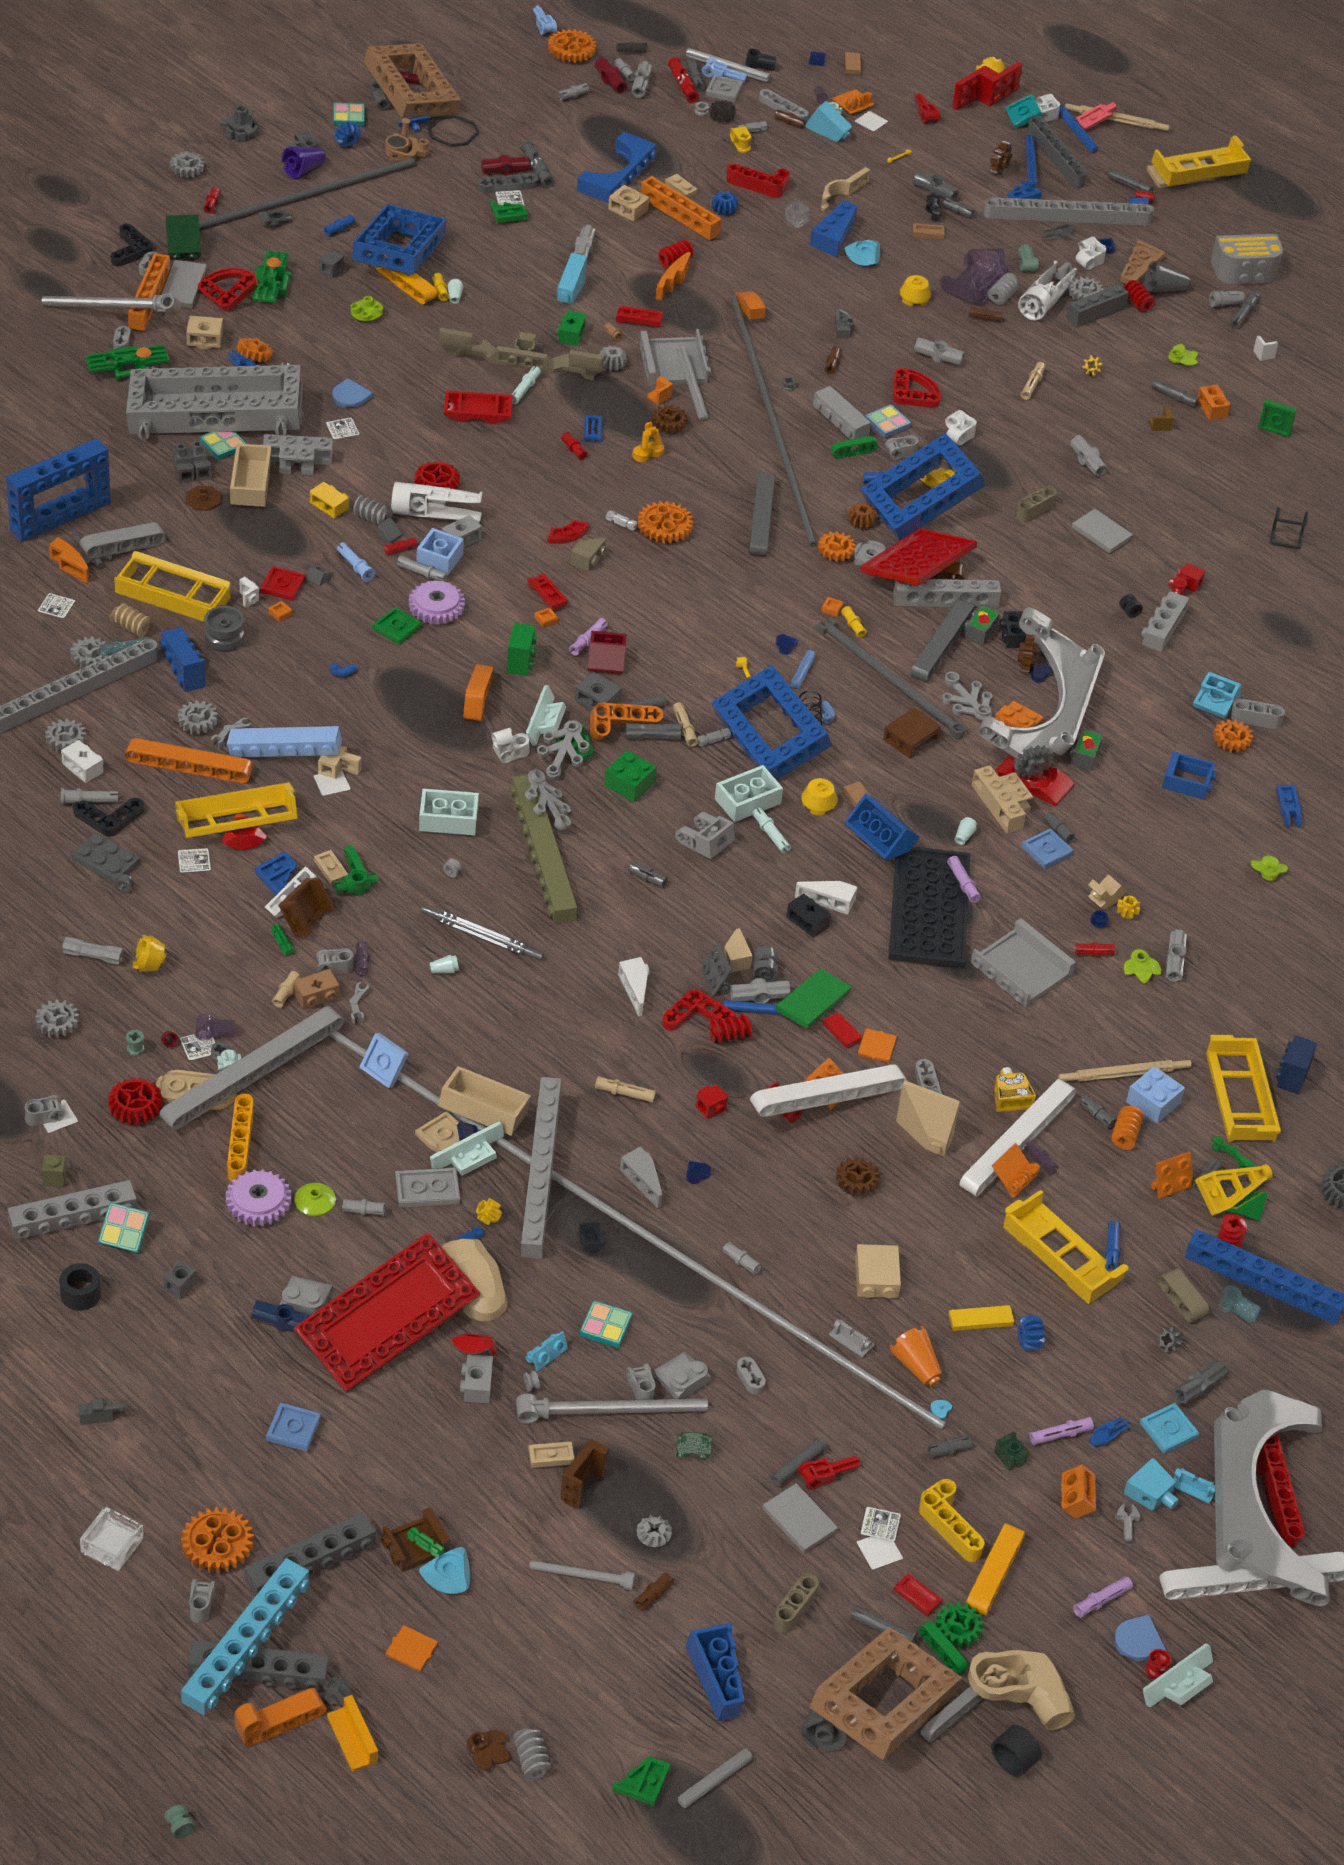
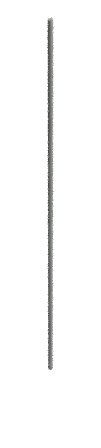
(675, 1253)

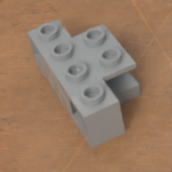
(299, 450)

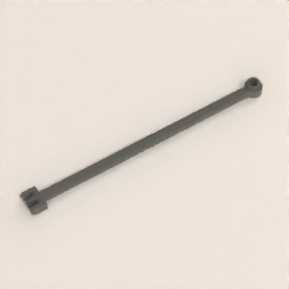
(957, 729)

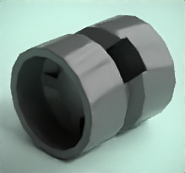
(765, 963)

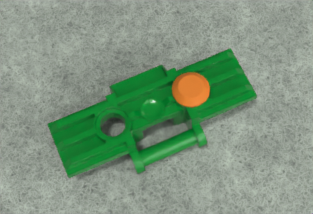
(268, 275)
(138, 356)

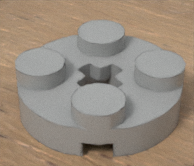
(863, 551)

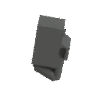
(274, 216)
(843, 324)
(99, 1411)

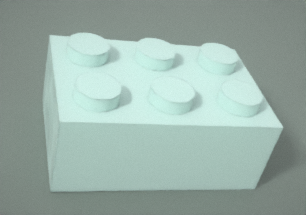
(748, 792)
(448, 812)

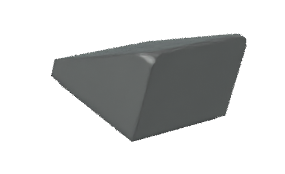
(389, 531)
(318, 575)

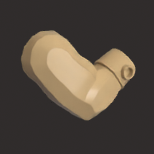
(483, 1273)
(1021, 1679)

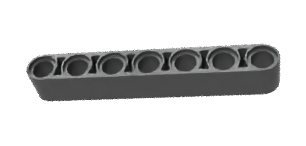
(1057, 152)
(762, 513)
(942, 641)

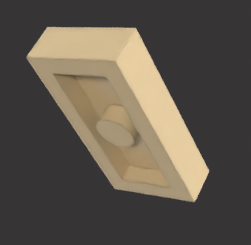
(681, 185)
(330, 866)
(551, 1454)

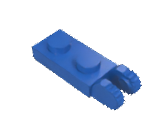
(1289, 804)

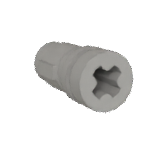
(1221, 298)

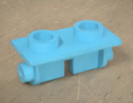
(550, 1349)
(1194, 1486)

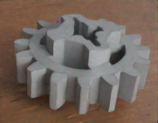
(187, 164)
(1083, 288)
(87, 651)
(197, 717)
(64, 733)
(57, 1018)

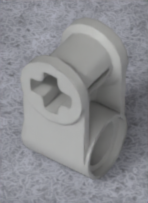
(903, 446)
(337, 960)
(43, 1110)
(641, 1382)
(201, 1597)

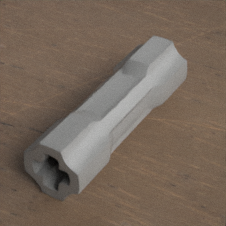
(107, 953)

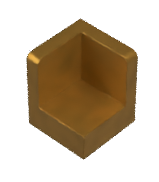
(1163, 422)

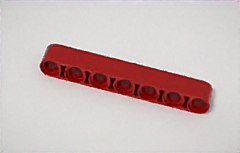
(1280, 1492)

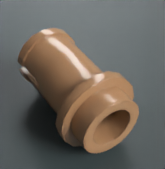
(615, 334)

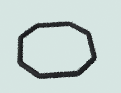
(453, 144)

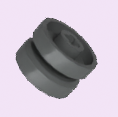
(224, 628)

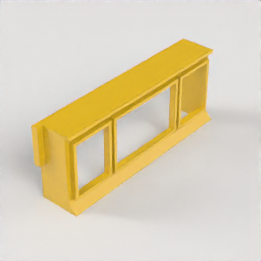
(165, 599)
(233, 803)
(1229, 1046)

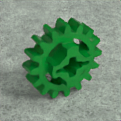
(959, 1624)

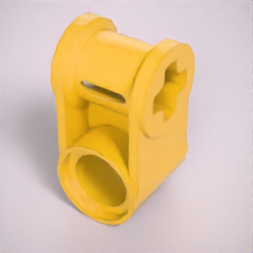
(741, 138)

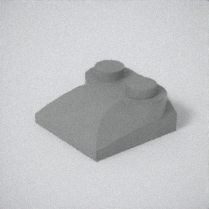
(305, 1295)
(682, 1375)

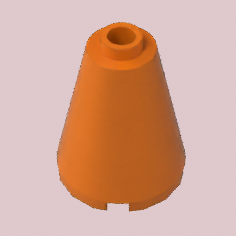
(917, 1355)

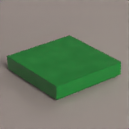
(1277, 418)
(397, 625)

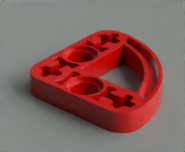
(220, 301)
(904, 396)

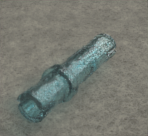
(117, 646)

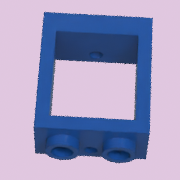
(1190, 765)

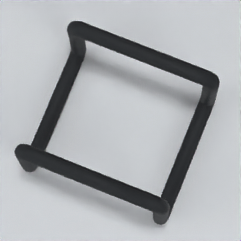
(1303, 524)

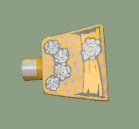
(1013, 1091)

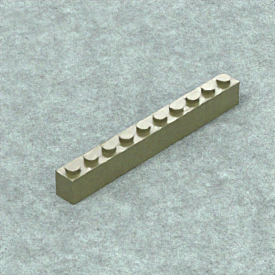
(544, 853)

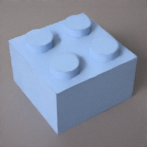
(440, 550)
(1155, 1094)

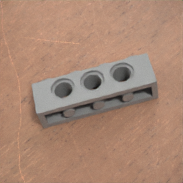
(1164, 621)

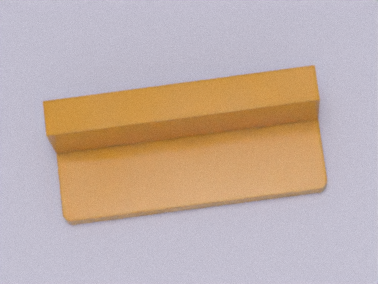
(353, 1735)

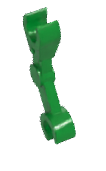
(1242, 1161)

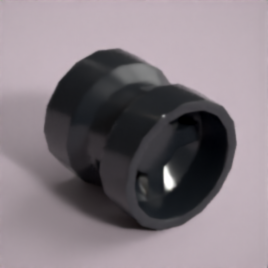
(1130, 605)

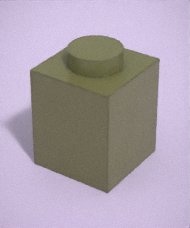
(54, 1170)

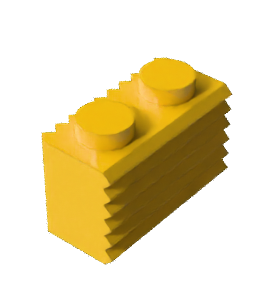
(329, 499)

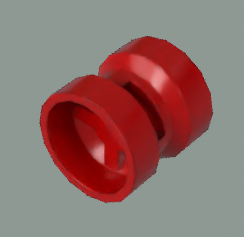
(1157, 1663)

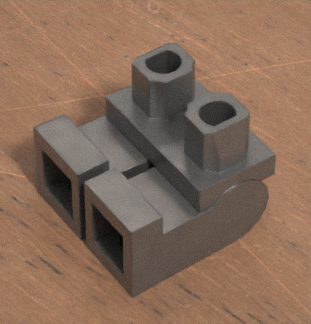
(191, 461)

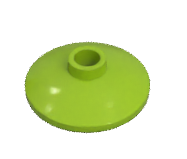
(315, 1205)

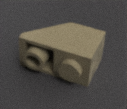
(587, 553)

